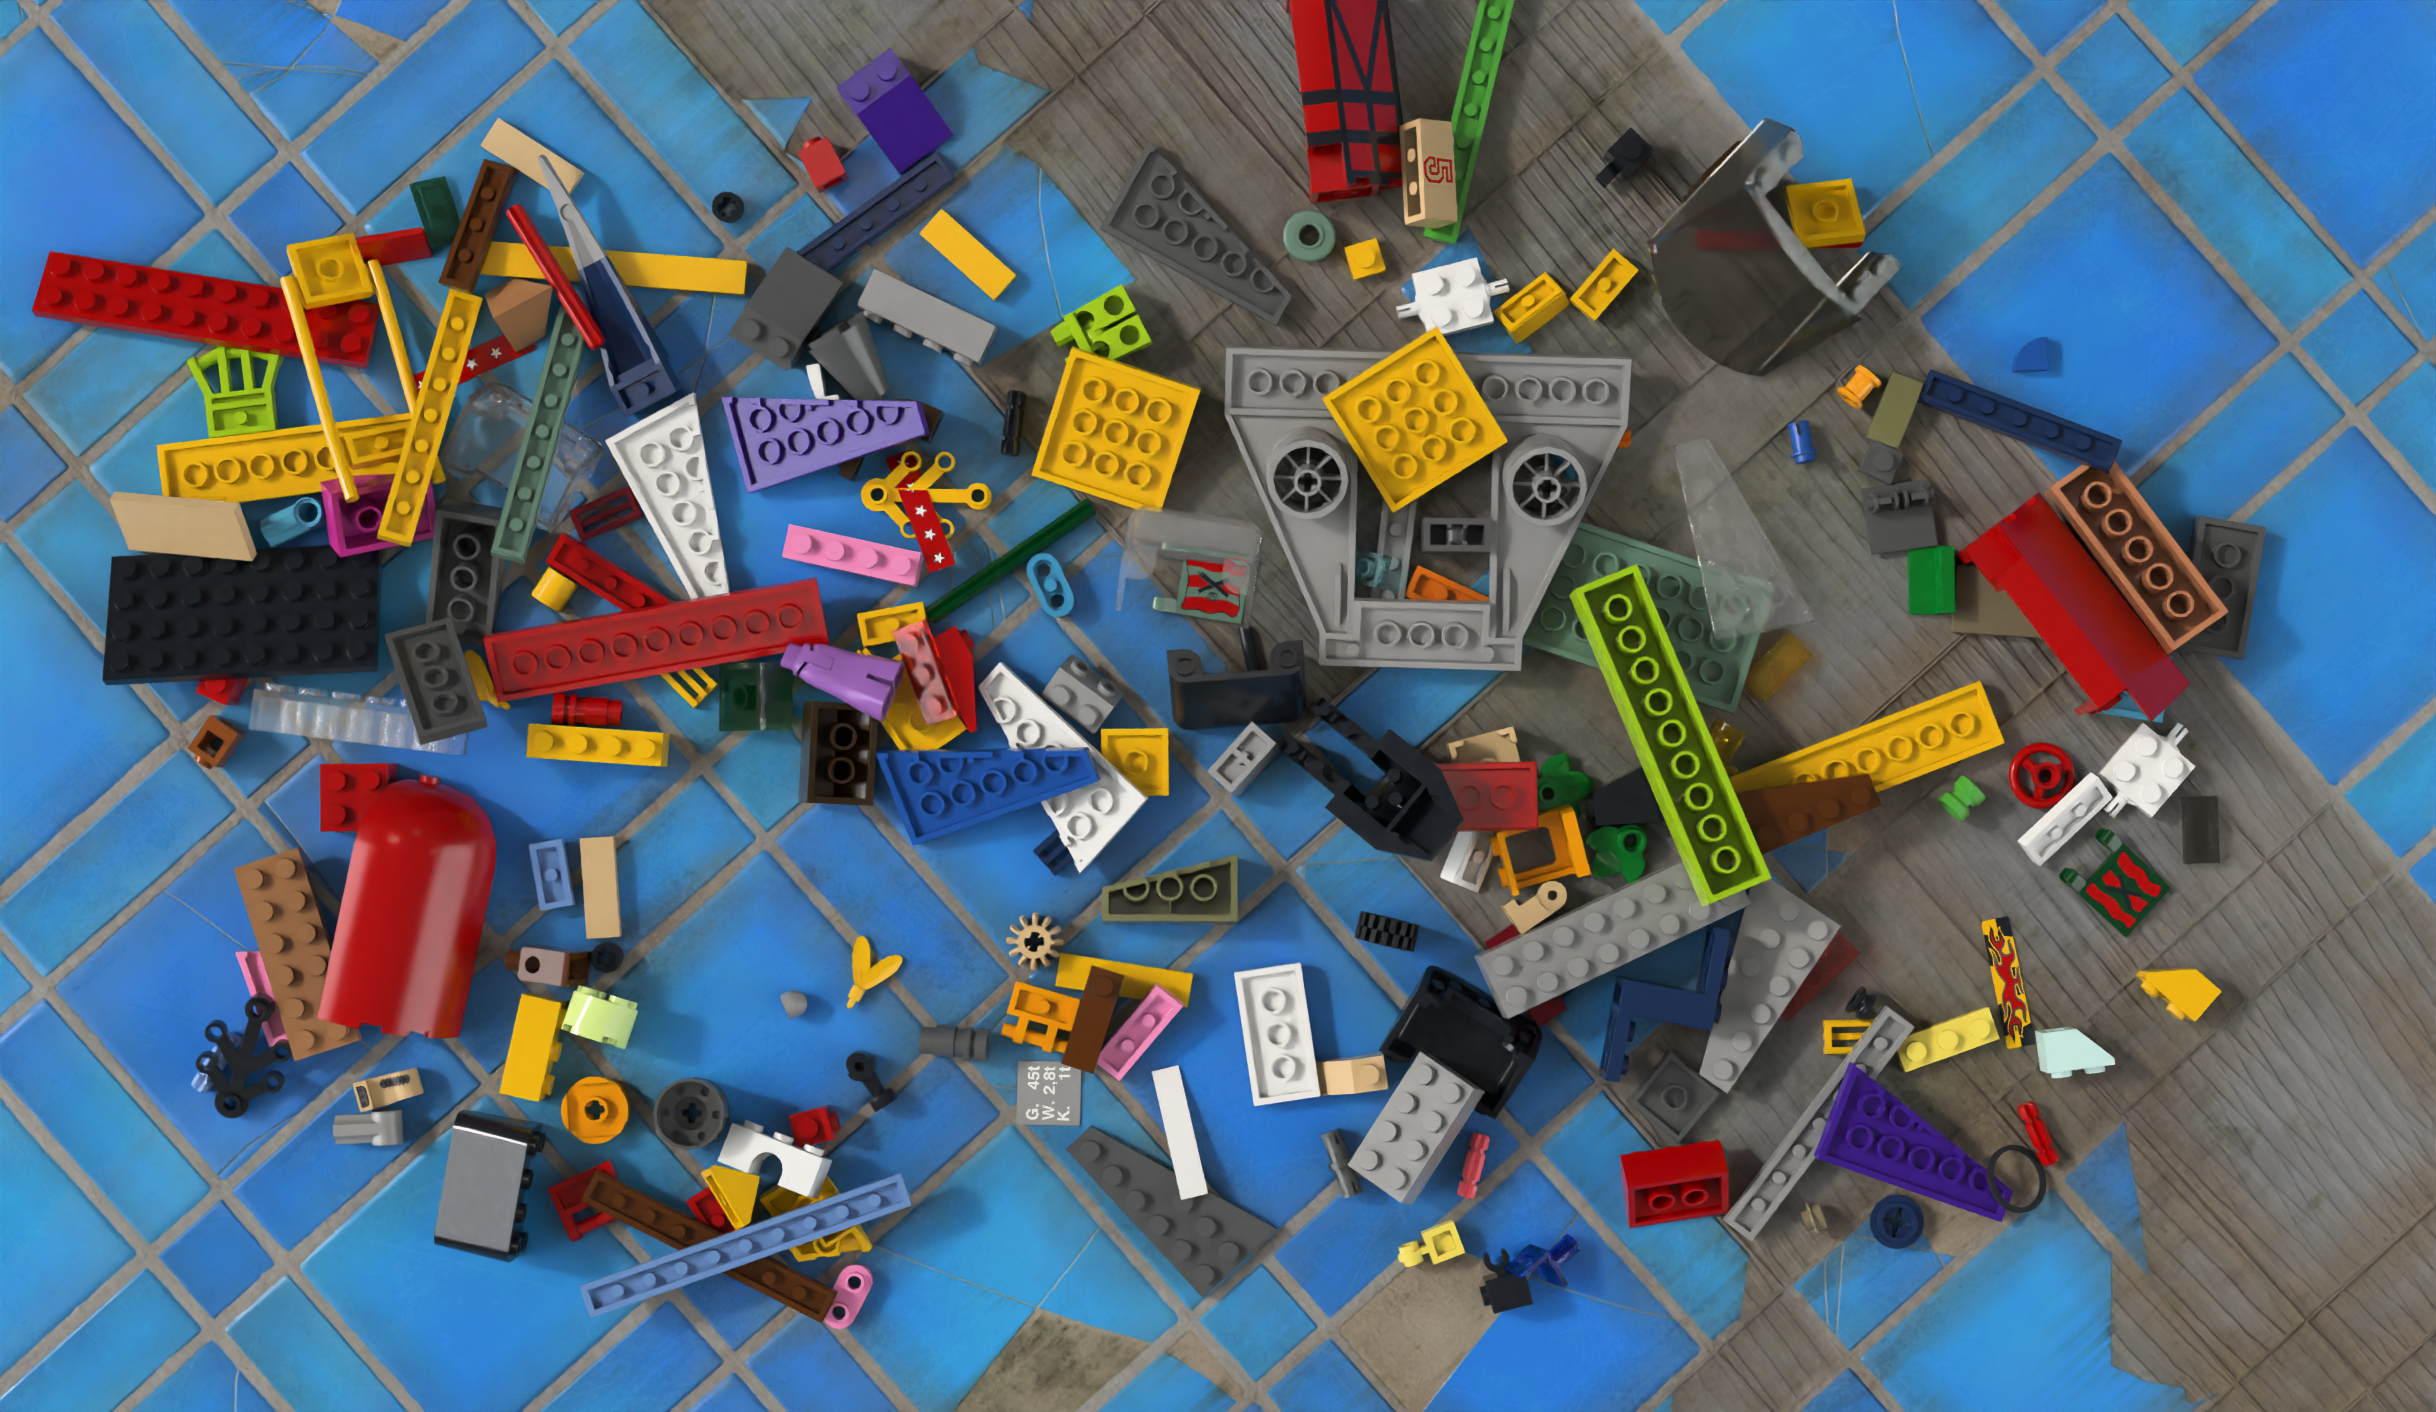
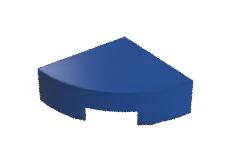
(2032, 357)

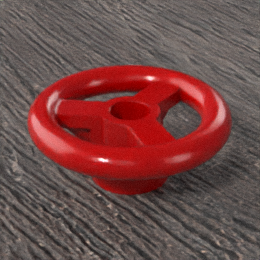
(2054, 774)

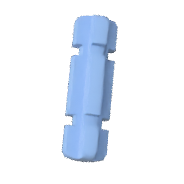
(202, 1081)

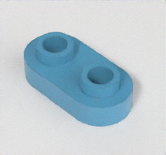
(1050, 585)

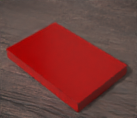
(1494, 794)

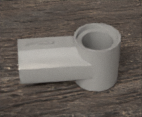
(378, 1127)

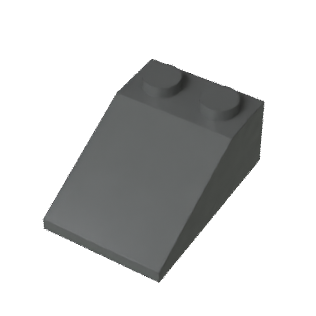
(787, 309)

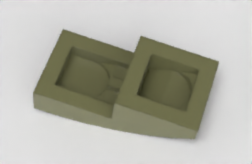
(1894, 409)

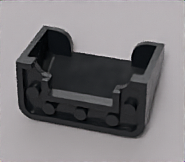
(1237, 697)
(1466, 1034)

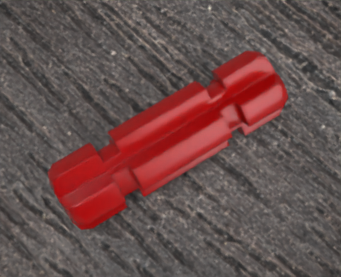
(2038, 1133)

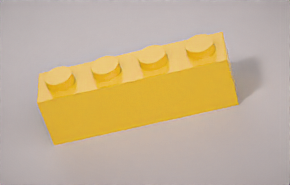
(597, 745)

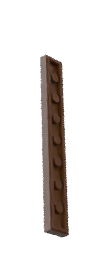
(682, 1231)

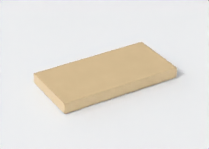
(183, 526)

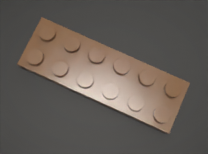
(293, 948)

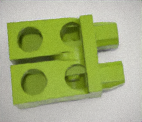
(1091, 326)

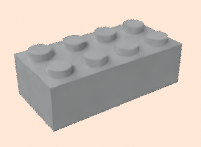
(1416, 1128)

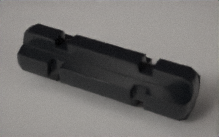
(1013, 423)

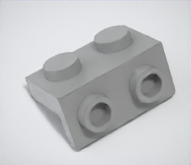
(1082, 694)

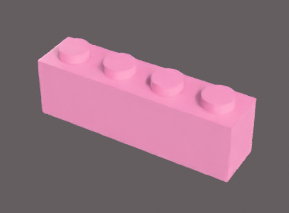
(853, 555)

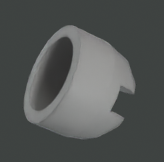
(794, 1003)

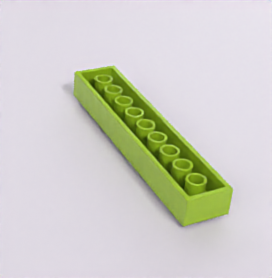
(1669, 735)

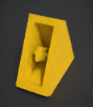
(734, 1192)

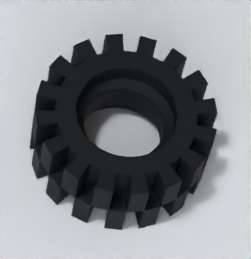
(1387, 931)

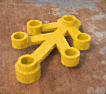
(923, 483)

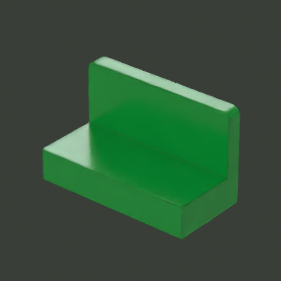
(1931, 580)

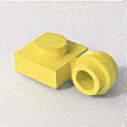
(1440, 1242)

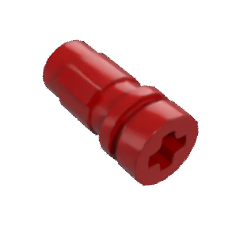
(586, 710)

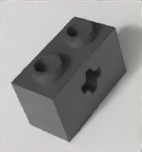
(1455, 535)

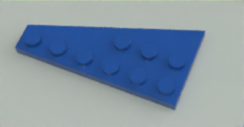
(963, 787)

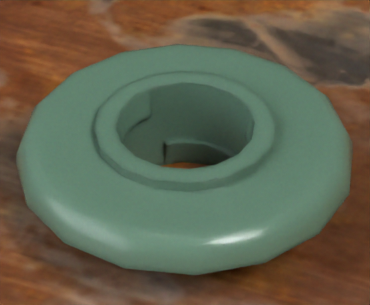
(1312, 219)

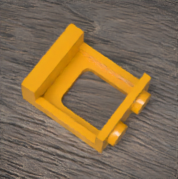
(1566, 843)

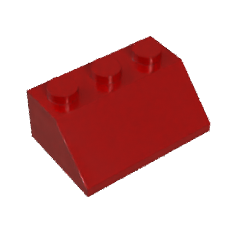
(1675, 1183)

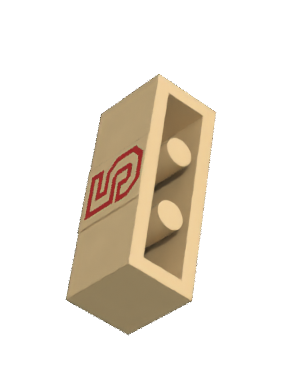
(1428, 173)

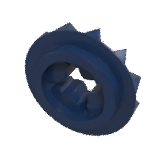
(1903, 1235)

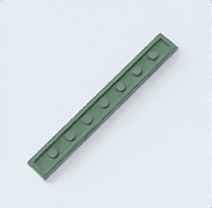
(539, 441)

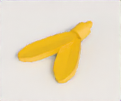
(482, 680)
(867, 977)

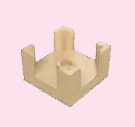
(1487, 747)

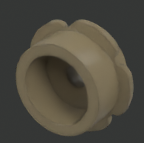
(1814, 1218)

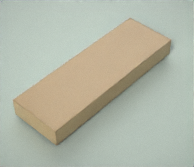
(524, 153)
(600, 887)

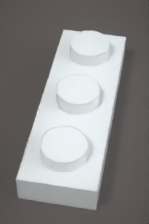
(2065, 819)

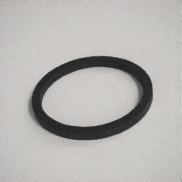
(2041, 1173)

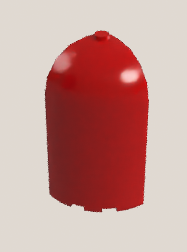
(411, 912)

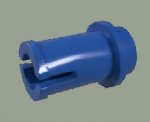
(1801, 444)

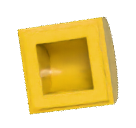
(554, 589)

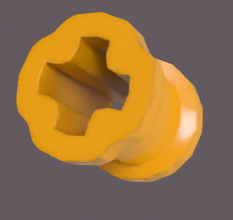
(1858, 387)

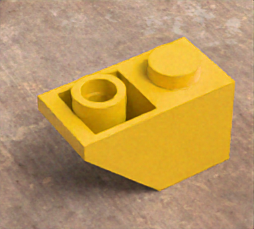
(2182, 988)

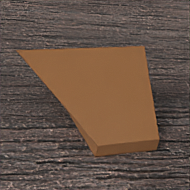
(520, 311)

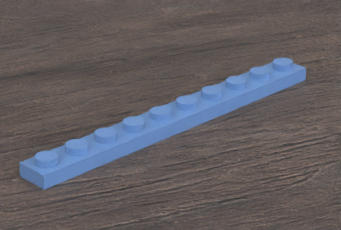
(746, 1245)

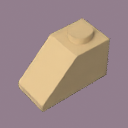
(1352, 1074)

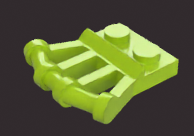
(240, 410)

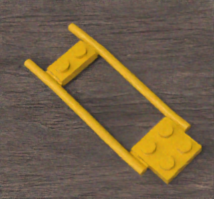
(334, 273)

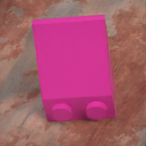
(356, 524)

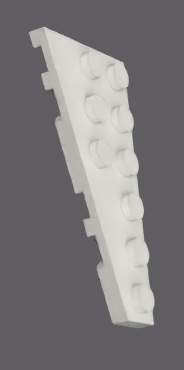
(672, 482)
(1085, 816)

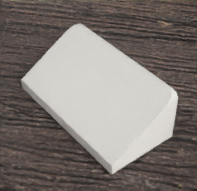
(1468, 859)

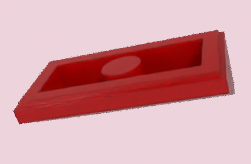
(395, 246)

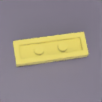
(1947, 1039)

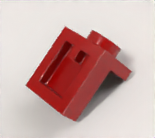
(814, 1125)

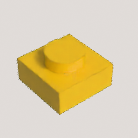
(1364, 259)

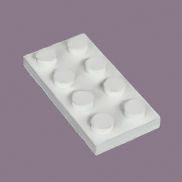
(1277, 1034)

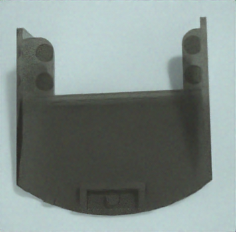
(1742, 277)

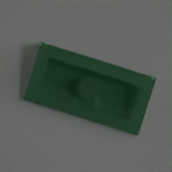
(436, 211)

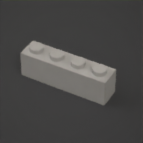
(926, 317)

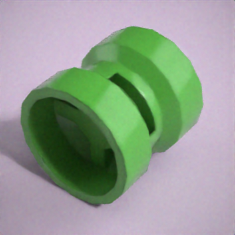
(1964, 795)

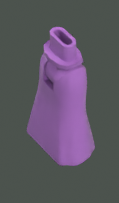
(853, 677)

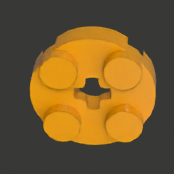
(581, 1123)

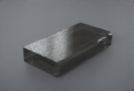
(2200, 829)

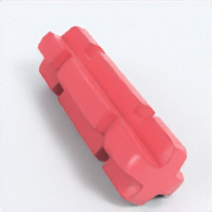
(1473, 1165)

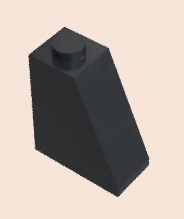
(1624, 801)

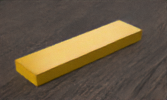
(1137, 981)

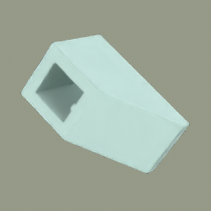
(2068, 1050)

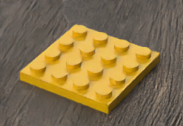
(1414, 419)
(1115, 430)

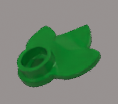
(1565, 785)
(1613, 854)

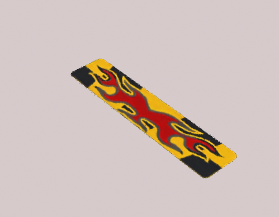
(2008, 982)

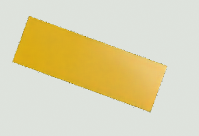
(968, 255)

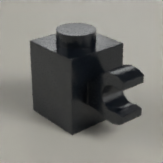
(1625, 157)
(1503, 1289)

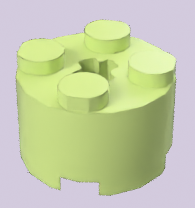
(599, 1018)

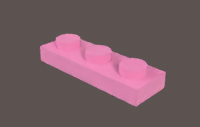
(1138, 1031)

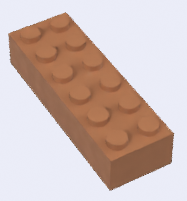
(2136, 554)

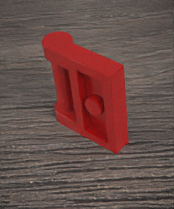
(567, 1201)

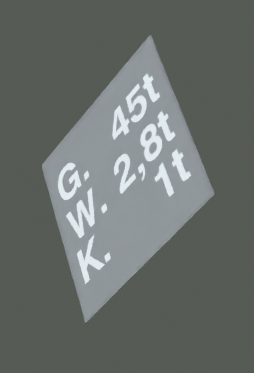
(1048, 1094)

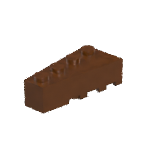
(1800, 809)

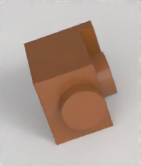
(203, 743)

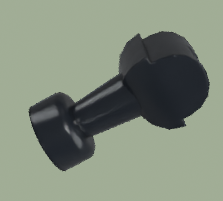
(862, 1068)

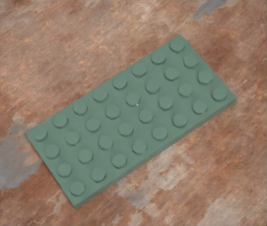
(1711, 666)

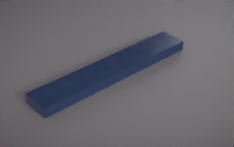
(879, 213)
(2019, 421)

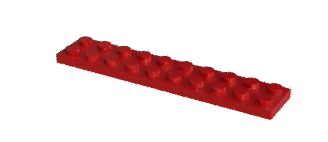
(200, 309)
(655, 640)

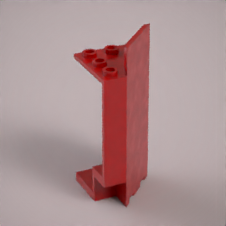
(2075, 610)

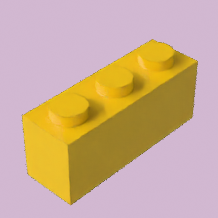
(534, 1047)

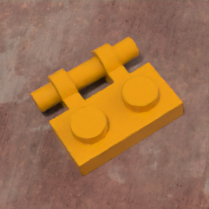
(1044, 1007)

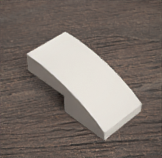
(818, 383)

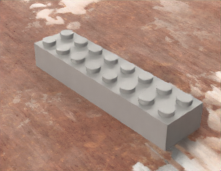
(1598, 938)

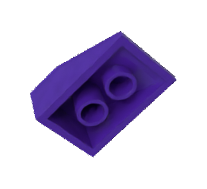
(895, 111)

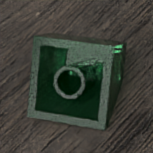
(755, 697)

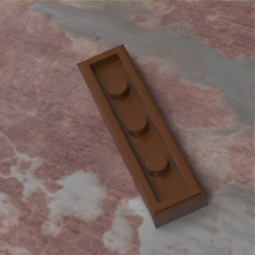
(478, 226)

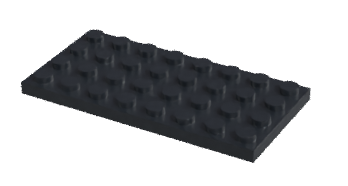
(242, 618)

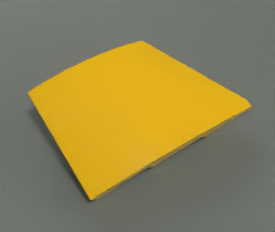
(782, 1200)

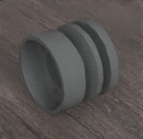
(677, 1127)

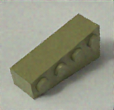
(1176, 897)

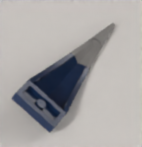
(632, 352)

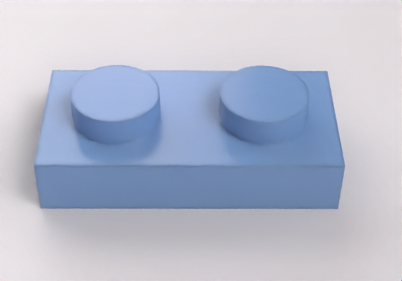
(551, 874)

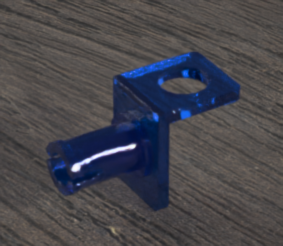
(1547, 1261)

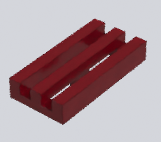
(580, 525)

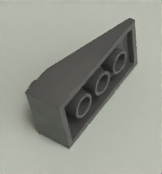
(463, 573)

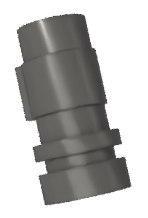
(951, 1042)

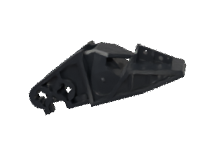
(1413, 813)

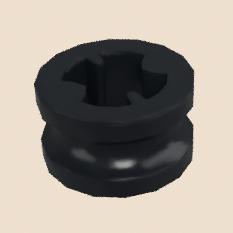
(720, 199)
(604, 967)
(1860, 1003)

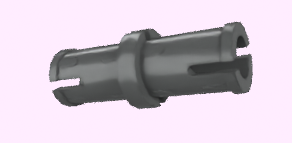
(1339, 1161)

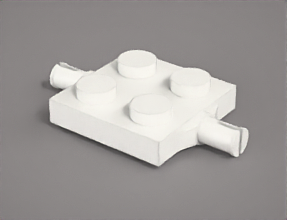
(1453, 297)
(2146, 770)

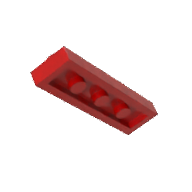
(603, 575)

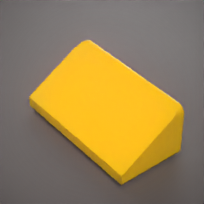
(1531, 307)

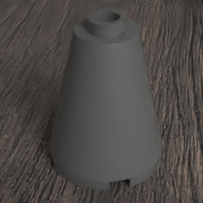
(852, 358)

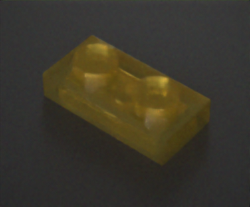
(1776, 666)

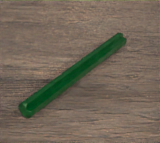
(1010, 561)

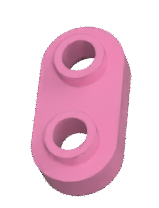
(849, 1297)

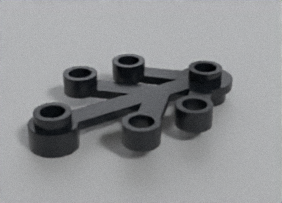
(243, 1062)

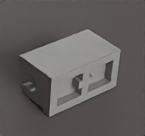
(1244, 760)

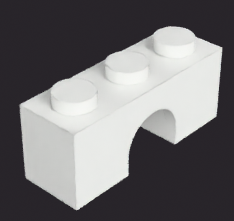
(801, 1168)

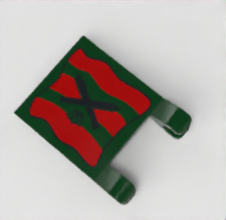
(2121, 887)

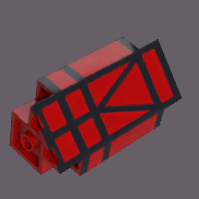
(1348, 96)

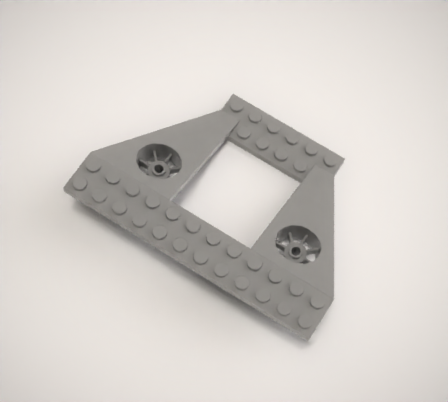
(1542, 406)

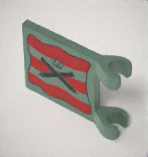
(1203, 594)

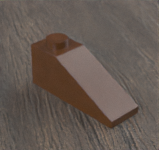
(1092, 1019)

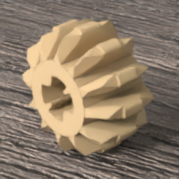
(1027, 933)

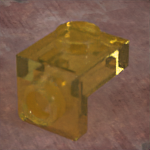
(1727, 741)

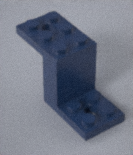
(1666, 1003)

